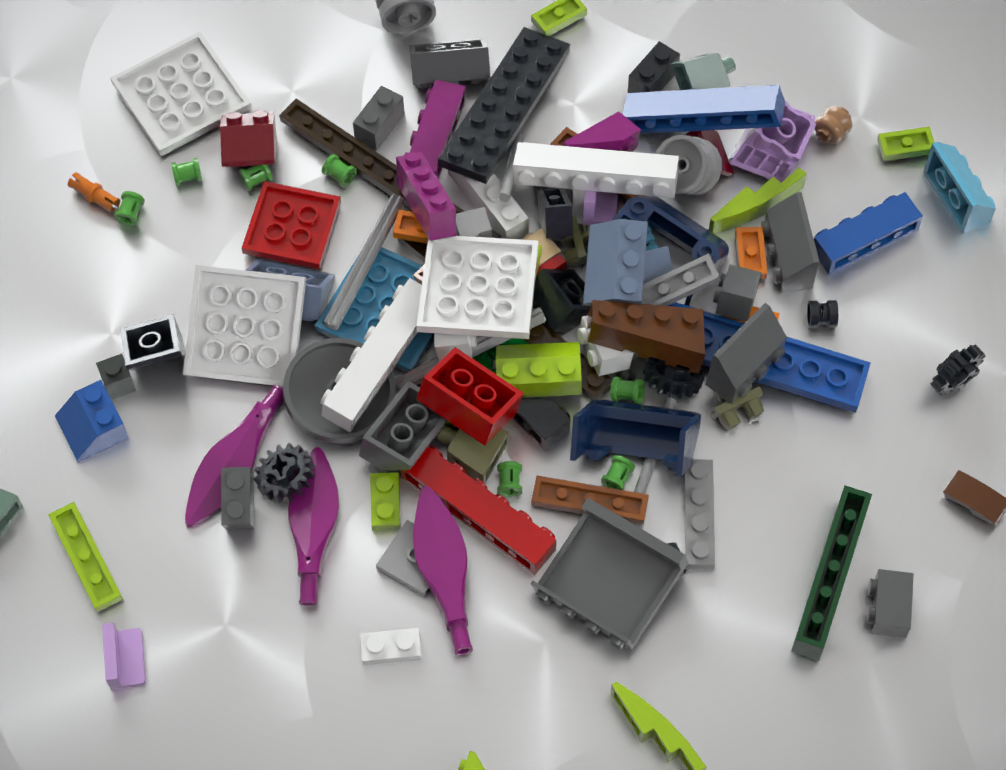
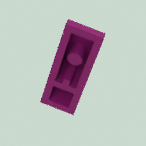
(612, 133)

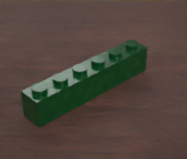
(831, 573)

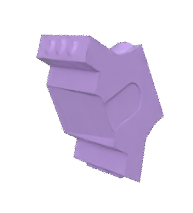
(774, 149)

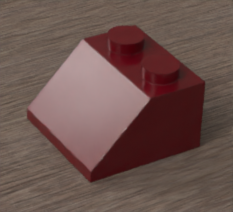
(248, 139)

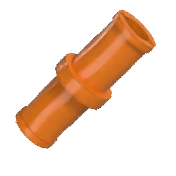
(94, 192)

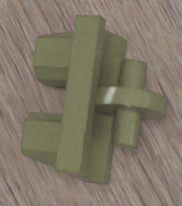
(578, 254)
(727, 412)

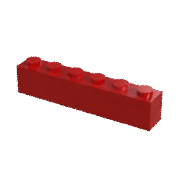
(482, 510)

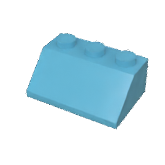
(958, 187)

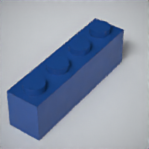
(867, 232)

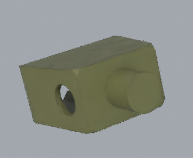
(472, 455)

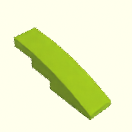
(751, 205)
(651, 724)

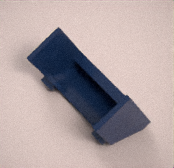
(677, 228)
(636, 431)

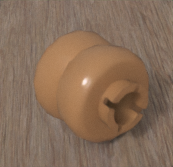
(833, 125)

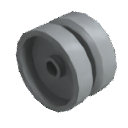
(406, 16)
(697, 165)

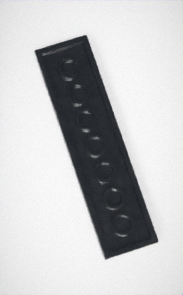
(503, 105)

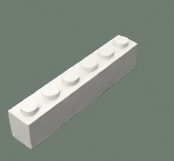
(596, 170)
(375, 359)

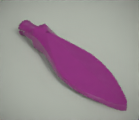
(234, 450)
(312, 523)
(443, 564)

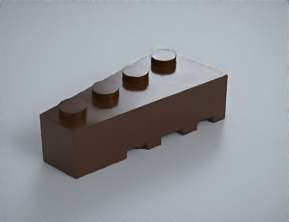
(649, 330)

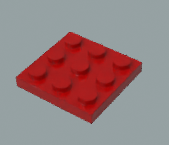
(291, 225)

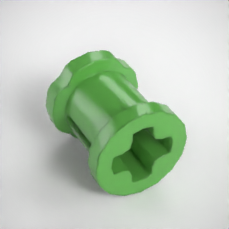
(186, 171)
(339, 171)
(255, 175)
(129, 208)
(627, 390)
(618, 472)
(509, 479)

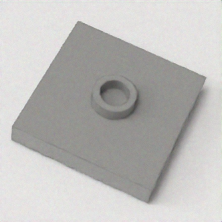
(400, 561)

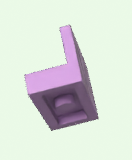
(599, 207)
(123, 657)

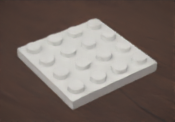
(180, 93)
(478, 287)
(243, 325)

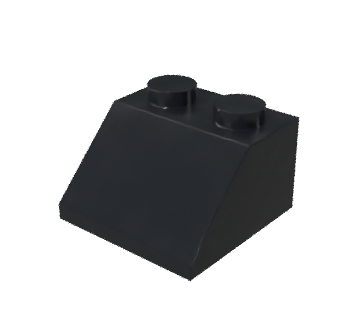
(560, 298)
(152, 342)

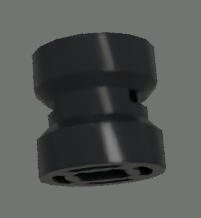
(822, 314)

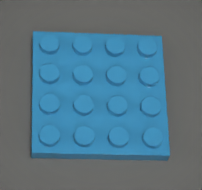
(376, 291)

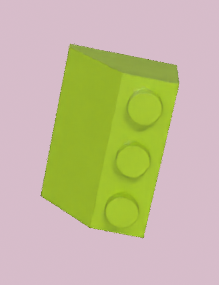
(541, 368)

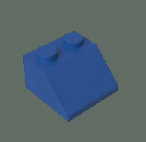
(90, 421)

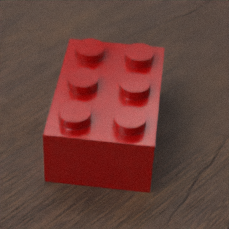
(469, 396)

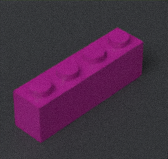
(438, 121)
(426, 196)

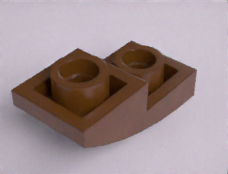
(977, 497)

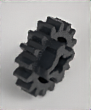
(958, 370)
(672, 379)
(284, 472)

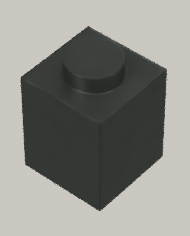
(116, 376)

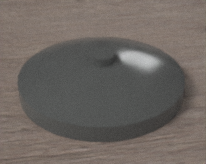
(314, 373)

